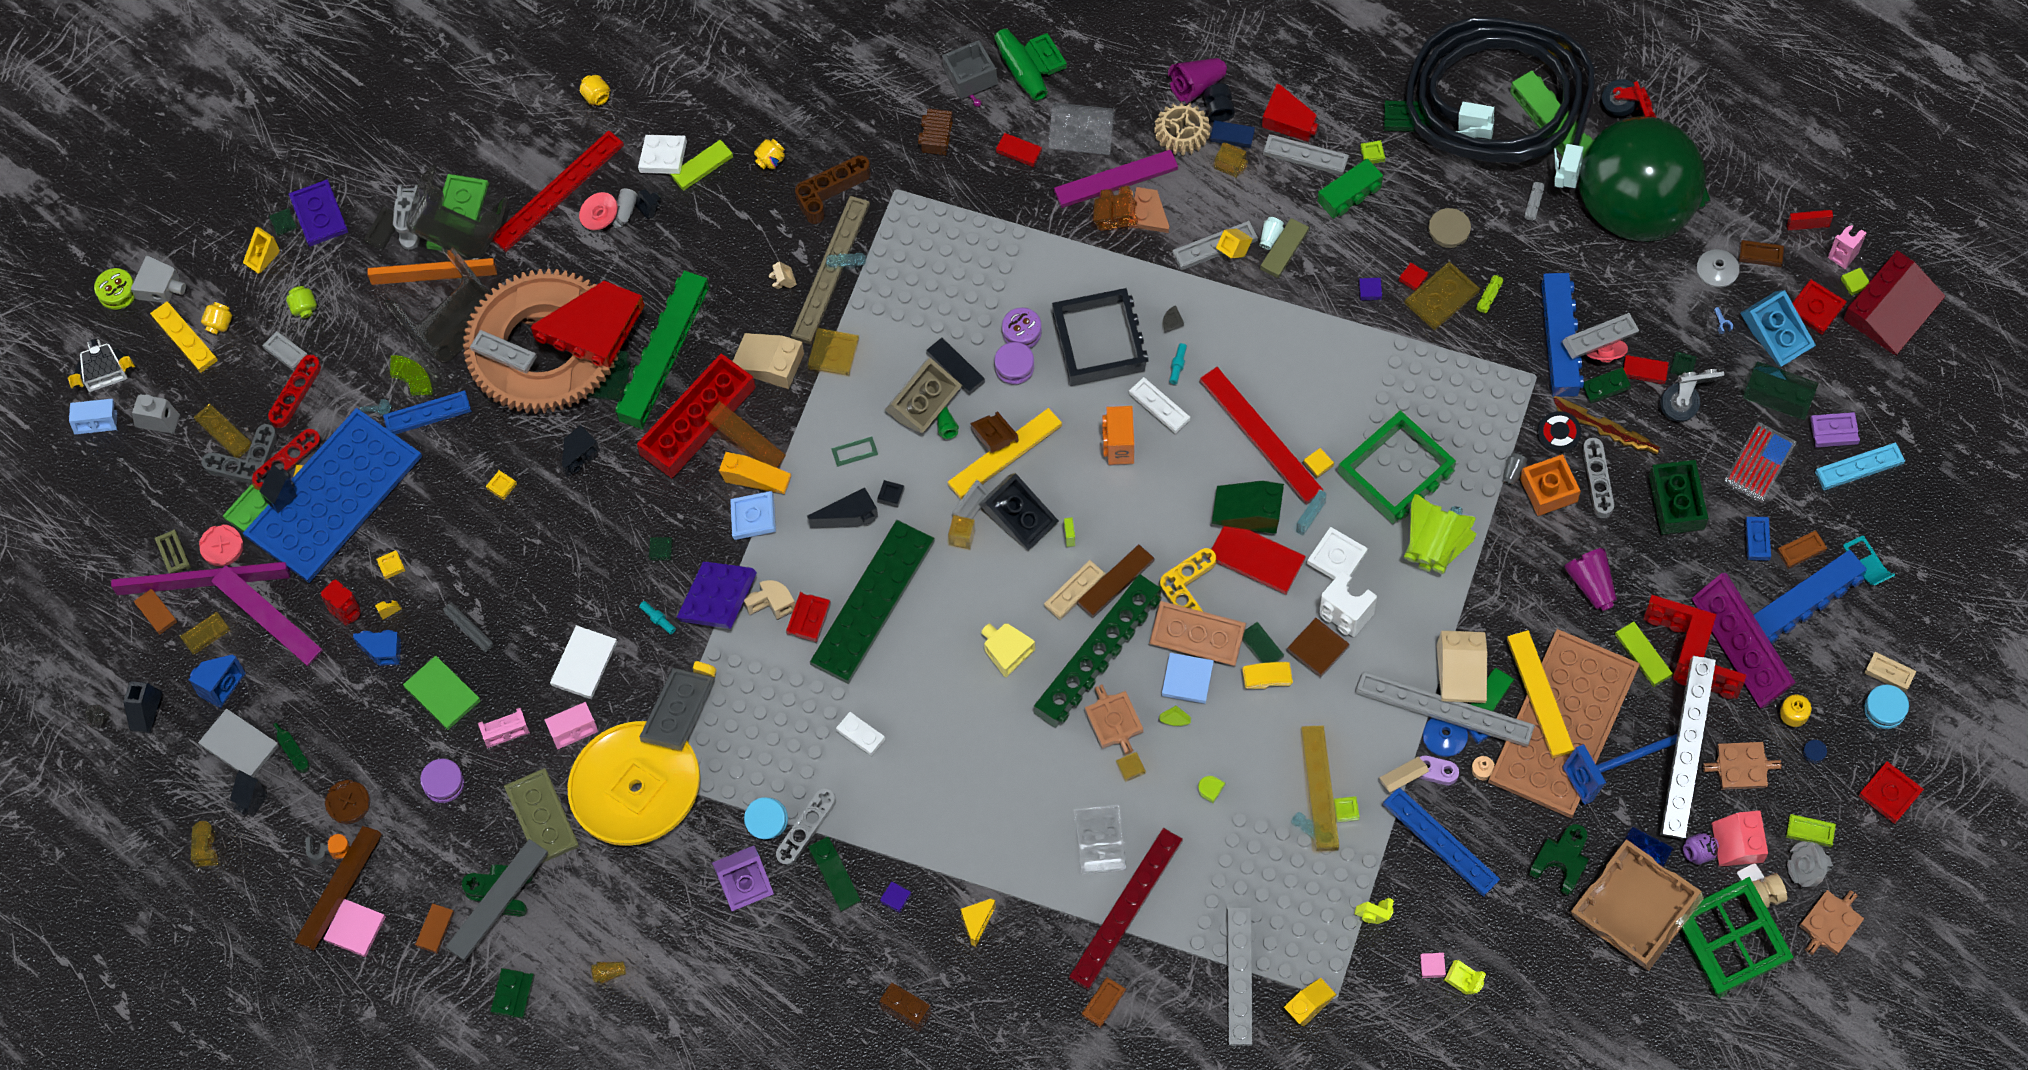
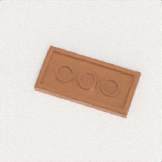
(1197, 633)

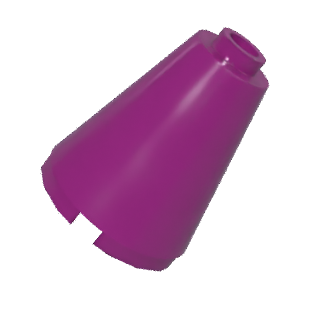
(1193, 77)
(1594, 578)

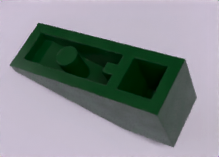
(834, 873)

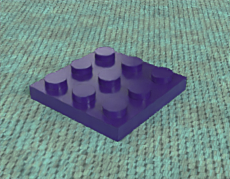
(716, 595)

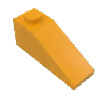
(753, 473)

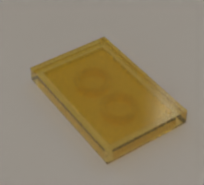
(1442, 295)

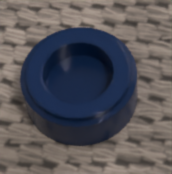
(1814, 751)

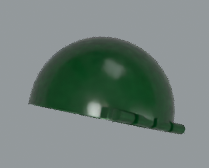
(1643, 178)

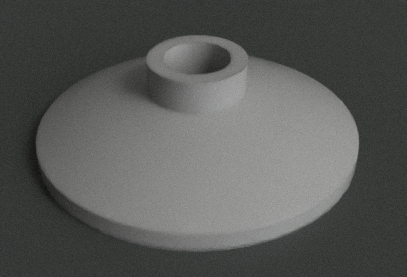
(1715, 275)

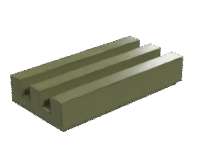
(178, 567)

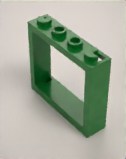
(1376, 440)

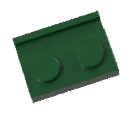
(1397, 118)
(512, 993)

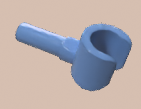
(1722, 321)

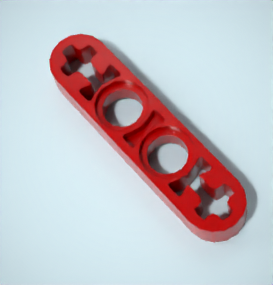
(291, 390)
(283, 457)

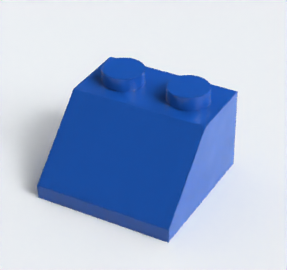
(217, 679)

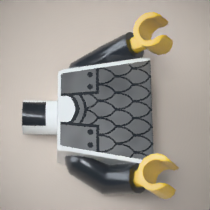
(100, 367)

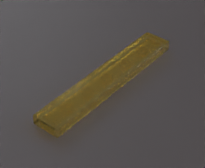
(1319, 788)

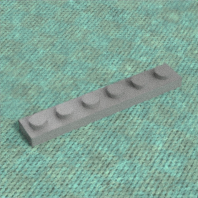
(1240, 976)

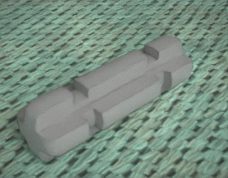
(1534, 201)

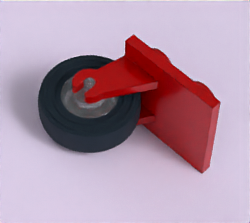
(1623, 97)

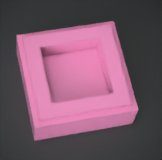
(1432, 965)

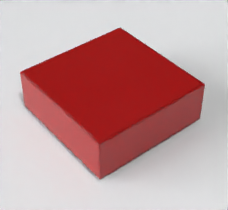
(1413, 276)

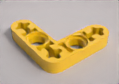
(1182, 581)

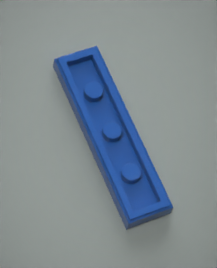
(427, 413)

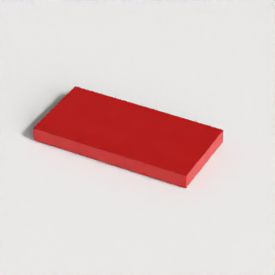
(1258, 558)

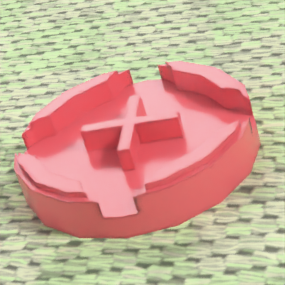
(221, 545)

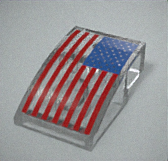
(1760, 462)

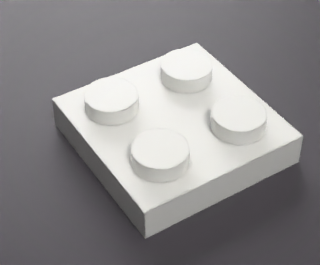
(662, 154)
(1337, 554)

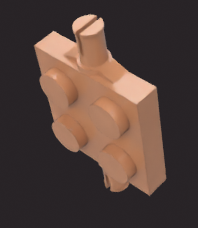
(1114, 719)
(1742, 765)
(1831, 922)

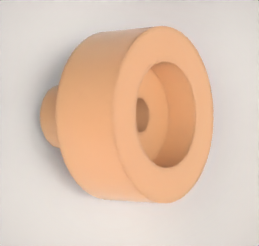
(1482, 768)

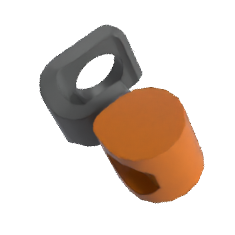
(336, 847)

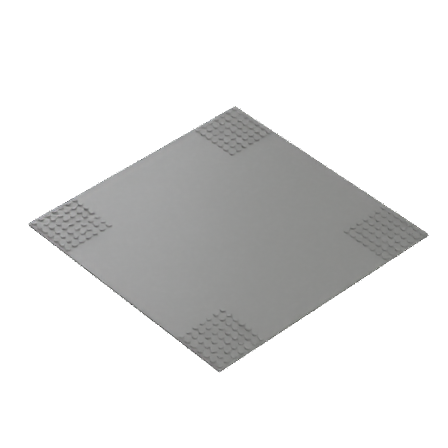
(965, 763)

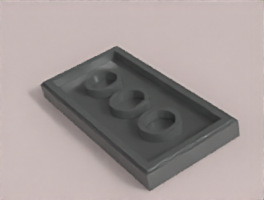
(677, 709)

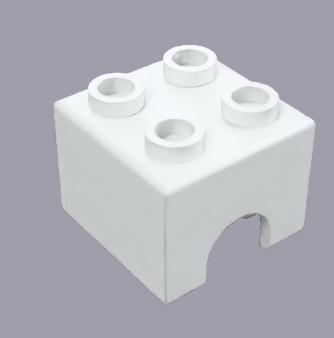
(1345, 610)

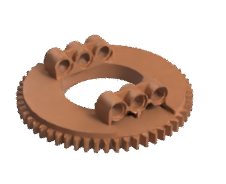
(528, 302)

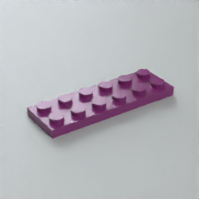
(1744, 640)

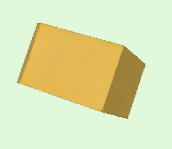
(261, 250)
(976, 919)

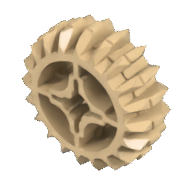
(1173, 121)

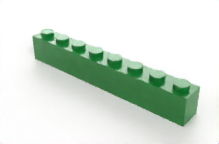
(662, 350)

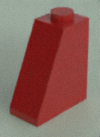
(1289, 115)

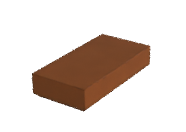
(1802, 549)
(155, 611)
(434, 928)
(1103, 1002)

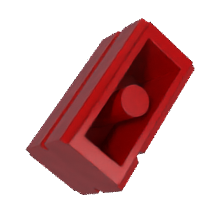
(341, 602)

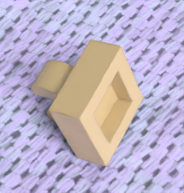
(783, 275)

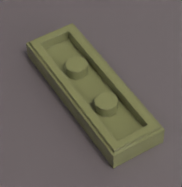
(1284, 248)

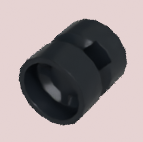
(1219, 102)

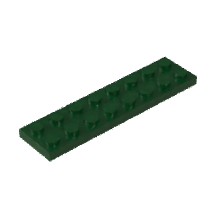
(872, 601)

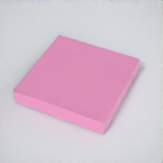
(354, 928)

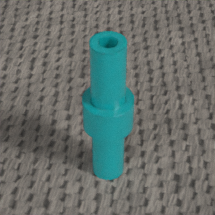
(1178, 363)
(657, 617)

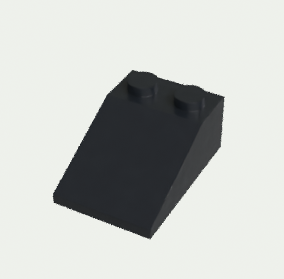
(1019, 511)

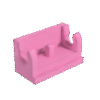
(1846, 247)
(571, 725)
(504, 729)

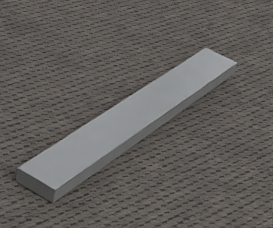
(1451, 712)

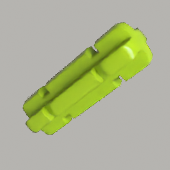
(1489, 294)

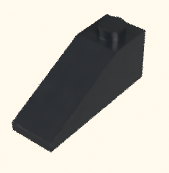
(847, 512)

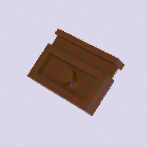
(994, 432)

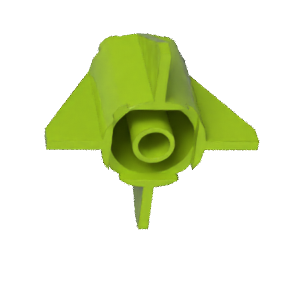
(1437, 535)

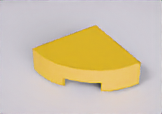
(386, 610)

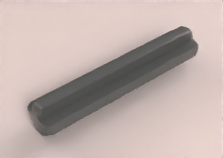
(468, 627)

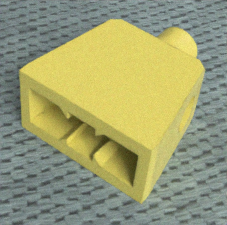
(1007, 647)

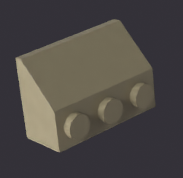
(923, 396)

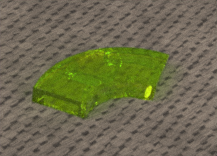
(412, 374)

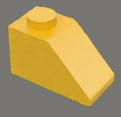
(1310, 1001)

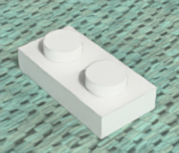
(860, 733)

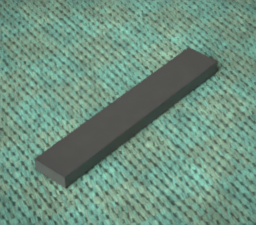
(496, 900)

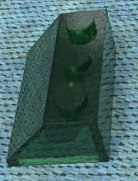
(1780, 390)

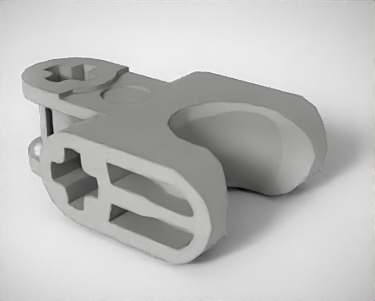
(401, 211)

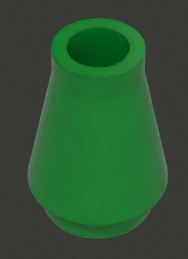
(947, 425)

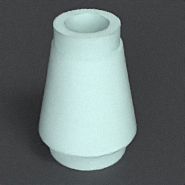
(1271, 231)

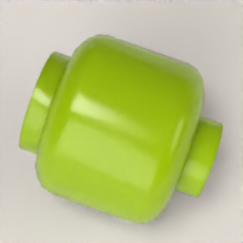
(301, 302)

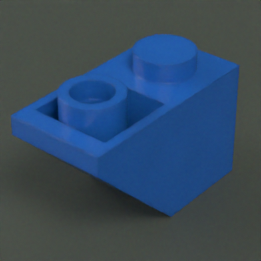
(381, 647)

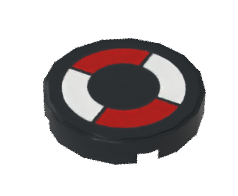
(1559, 432)

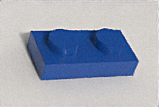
(1758, 538)

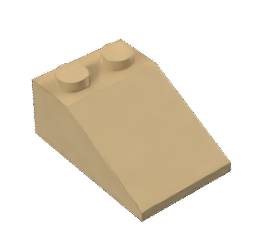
(770, 358)
(1462, 666)

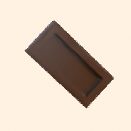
(1761, 253)

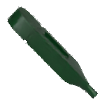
(292, 750)

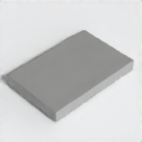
(238, 743)

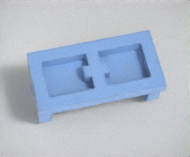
(93, 416)

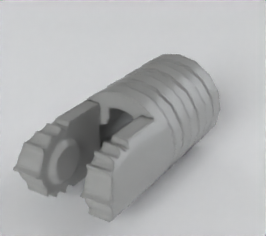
(626, 204)

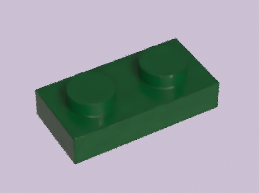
(1606, 385)

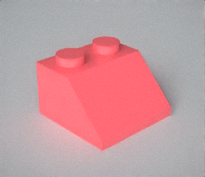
(1740, 839)

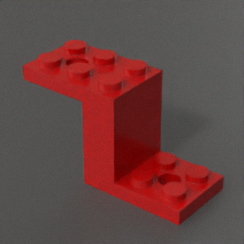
(1698, 628)

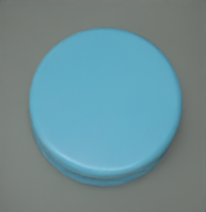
(1886, 706)
(766, 818)

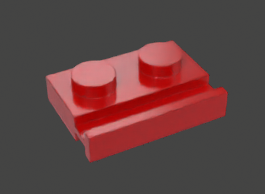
(808, 617)

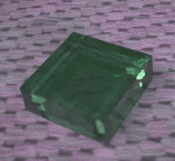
(283, 221)
(1683, 363)
(660, 548)

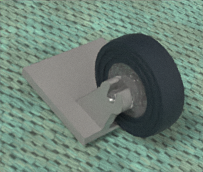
(1681, 399)

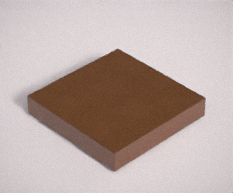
(1318, 647)

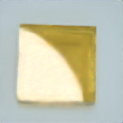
(1130, 766)

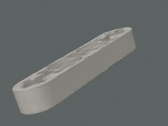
(1598, 477)
(809, 829)

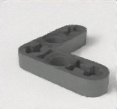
(249, 464)

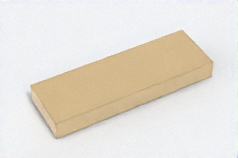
(1067, 596)

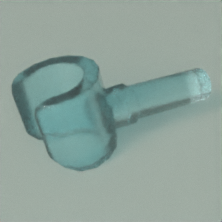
(382, 408)

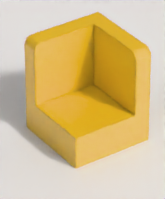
(1234, 243)

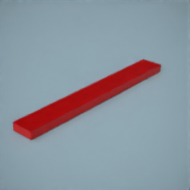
(557, 191)
(1261, 435)

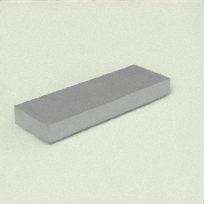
(503, 351)

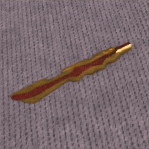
(1607, 427)

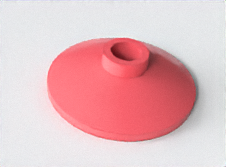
(598, 211)
(1609, 352)

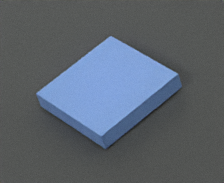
(753, 515)
(1187, 678)

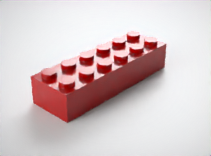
(684, 426)

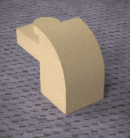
(773, 595)

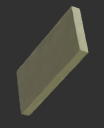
(541, 814)

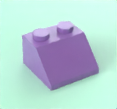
(742, 878)

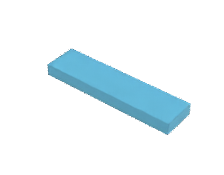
(1859, 466)

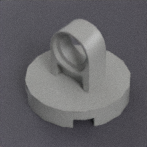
(1808, 864)

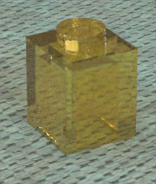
(1230, 160)
(961, 532)

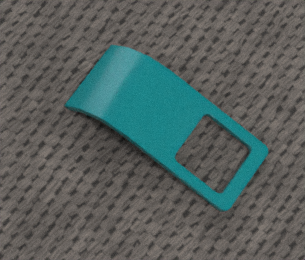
(1875, 571)

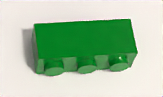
(1350, 188)

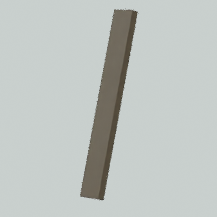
(828, 277)

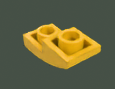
(1265, 674)

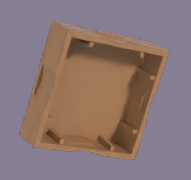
(1637, 905)

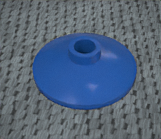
(1443, 744)

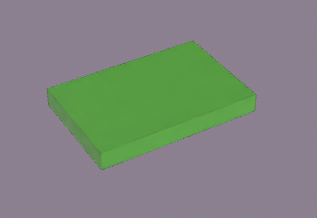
(441, 692)

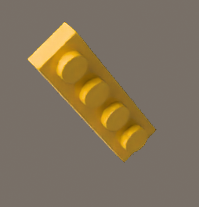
(183, 337)

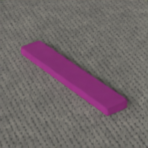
(1115, 178)
(266, 615)

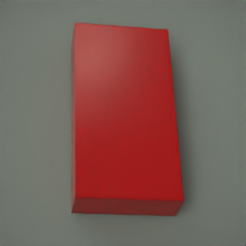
(1019, 149)
(1810, 220)
(1645, 369)

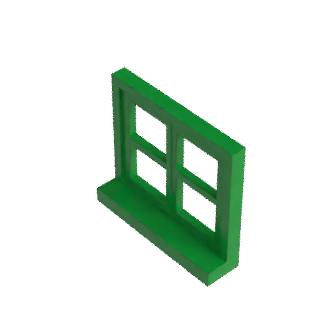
(1704, 950)

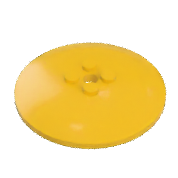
(603, 783)

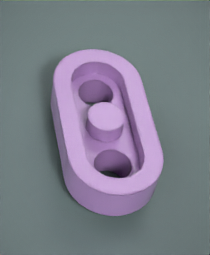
(1436, 771)

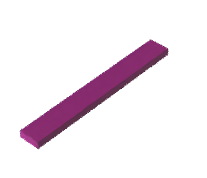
(197, 578)

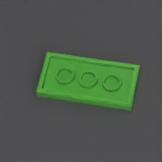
(463, 196)

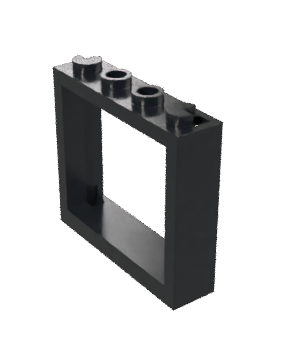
(1108, 370)

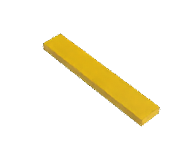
(993, 463)
(1540, 694)

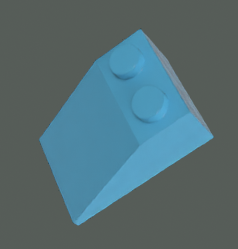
(1778, 327)

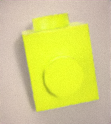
(1375, 914)
(1465, 978)

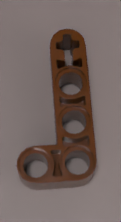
(855, 171)

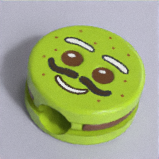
(114, 288)

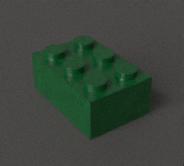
(1678, 497)

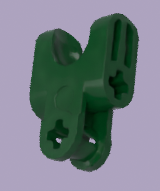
(1565, 856)
(485, 882)

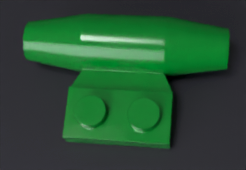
(1031, 61)

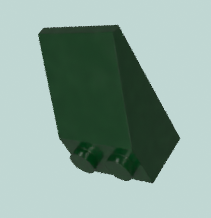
(1249, 506)

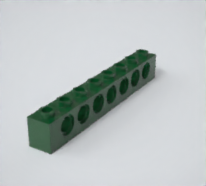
(1140, 589)

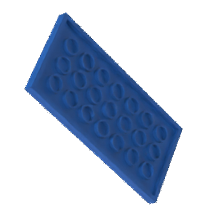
(334, 495)

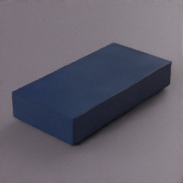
(1232, 134)

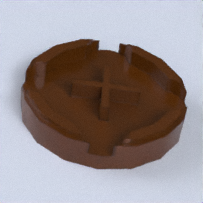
(347, 802)

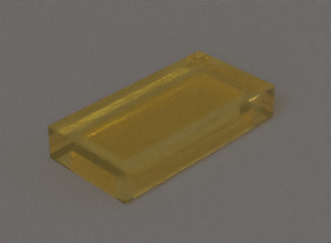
(205, 633)

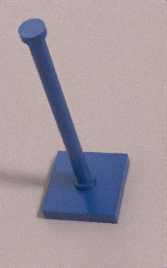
(1587, 775)

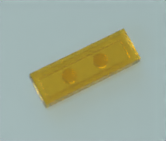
(223, 431)

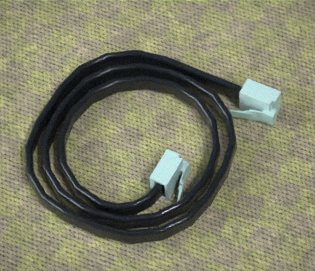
(1478, 120)

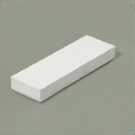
(1159, 405)

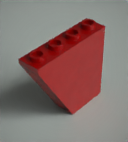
(592, 323)

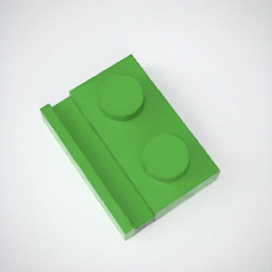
(245, 509)

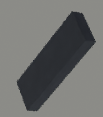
(955, 365)

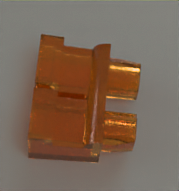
(1115, 210)

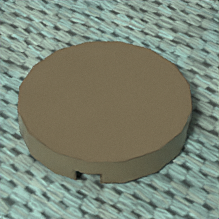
(1449, 227)

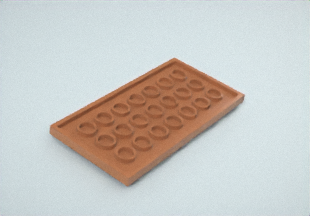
(1589, 694)

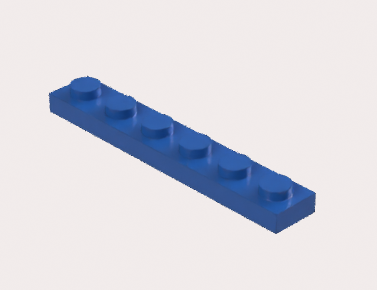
(1441, 841)

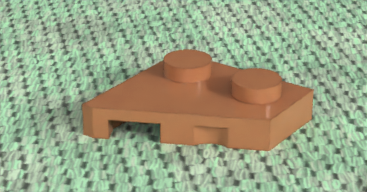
(1150, 211)

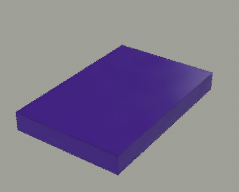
(318, 213)

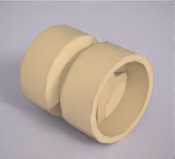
(1771, 890)

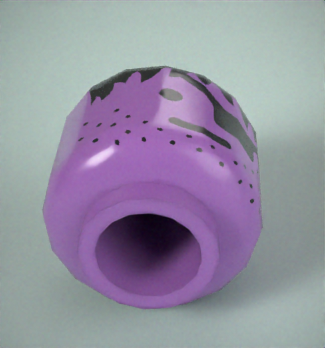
(1701, 848)

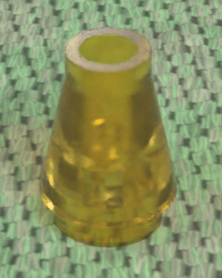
(607, 971)

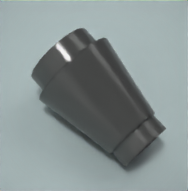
(1513, 469)

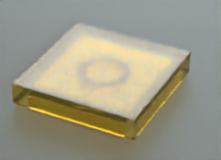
(833, 351)

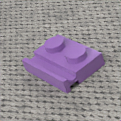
(1835, 429)

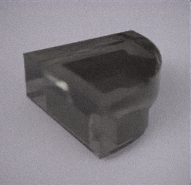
(1172, 320)

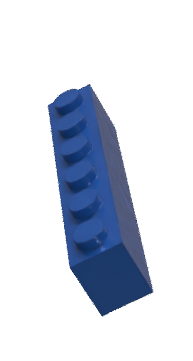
(1559, 325)
(1811, 595)

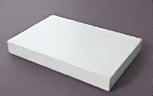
(583, 662)

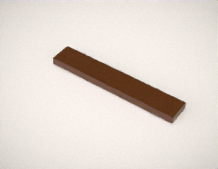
(338, 888)

